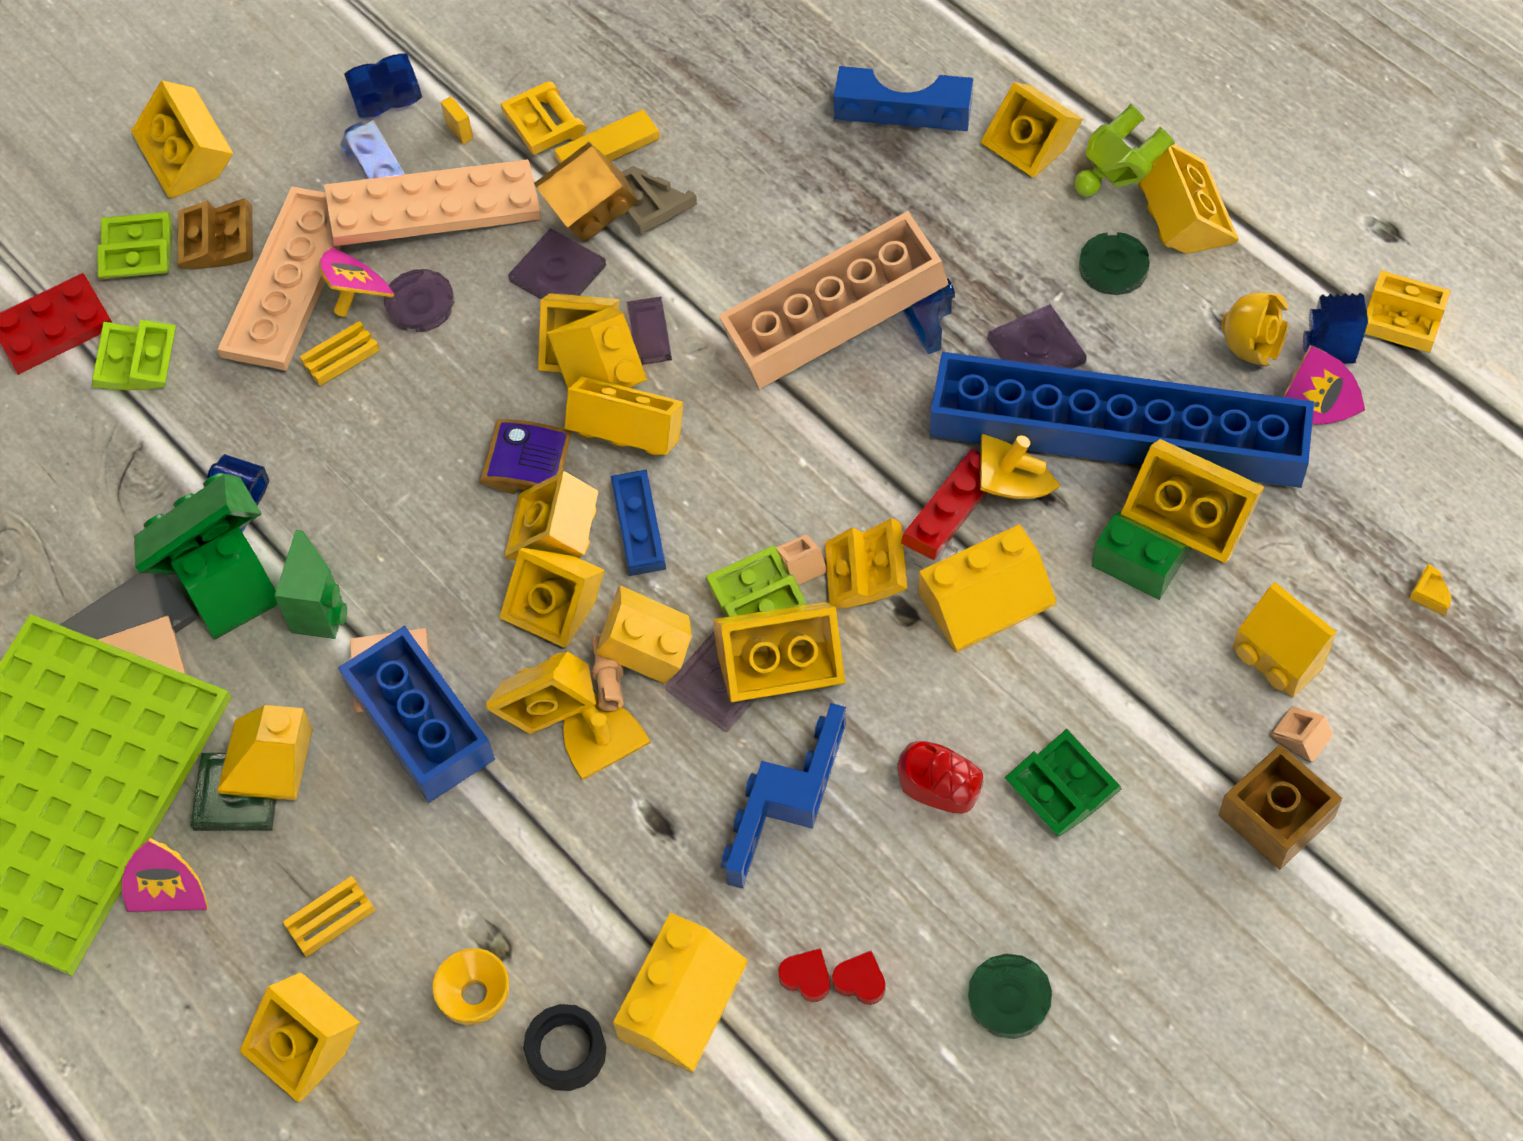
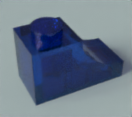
(927, 315)

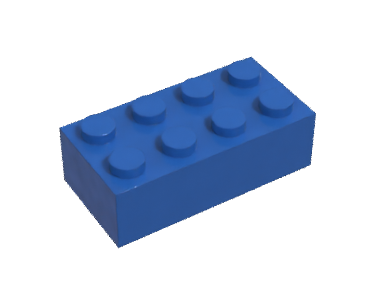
(417, 714)

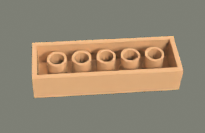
(834, 299)

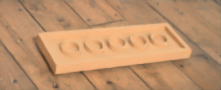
(431, 202)
(282, 285)

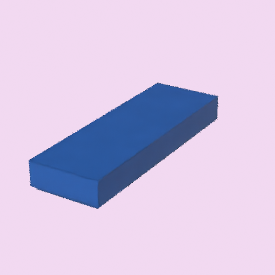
(638, 522)

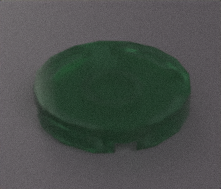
(1114, 263)
(1009, 996)

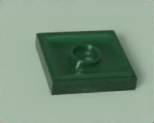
(224, 811)

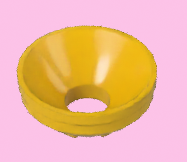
(461, 971)

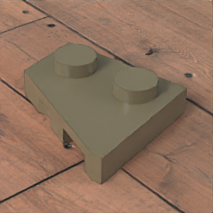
(656, 200)

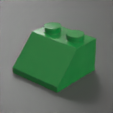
(1138, 555)
(226, 582)
(309, 592)

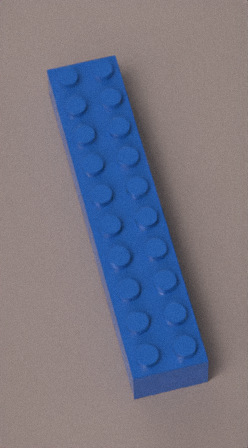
(1120, 416)

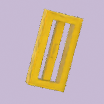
(336, 350)
(321, 904)

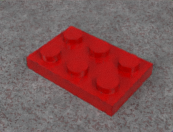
(51, 323)

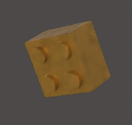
(1279, 806)

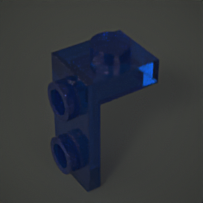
(370, 150)

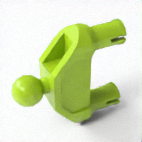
(1115, 158)

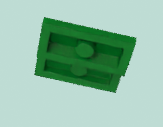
(1063, 783)

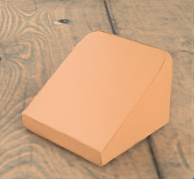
(802, 559)
(1303, 733)

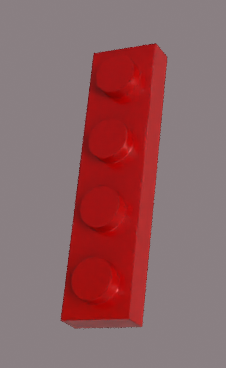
(946, 509)

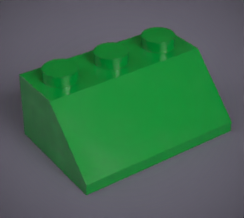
(193, 522)

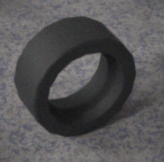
(554, 1017)

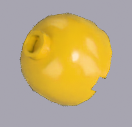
(1256, 327)

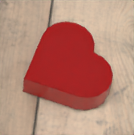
(806, 974)
(860, 978)

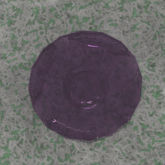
(420, 300)

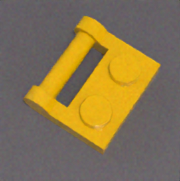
(535, 124)

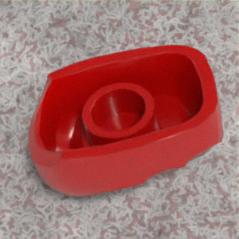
(939, 777)

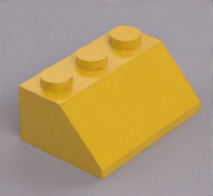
(180, 139)
(1186, 203)
(986, 588)
(779, 651)
(680, 993)

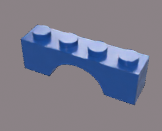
(940, 106)

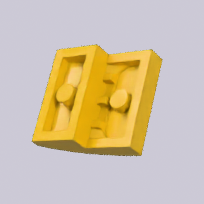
(1406, 311)
(865, 565)

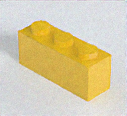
(623, 415)

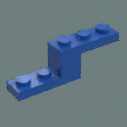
(784, 795)

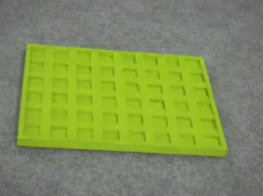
(85, 778)

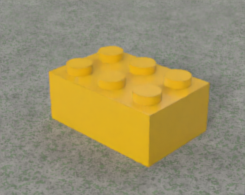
(1192, 500)

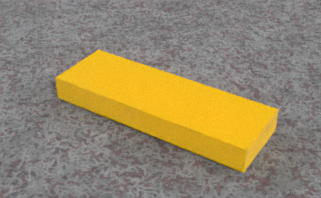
(616, 138)

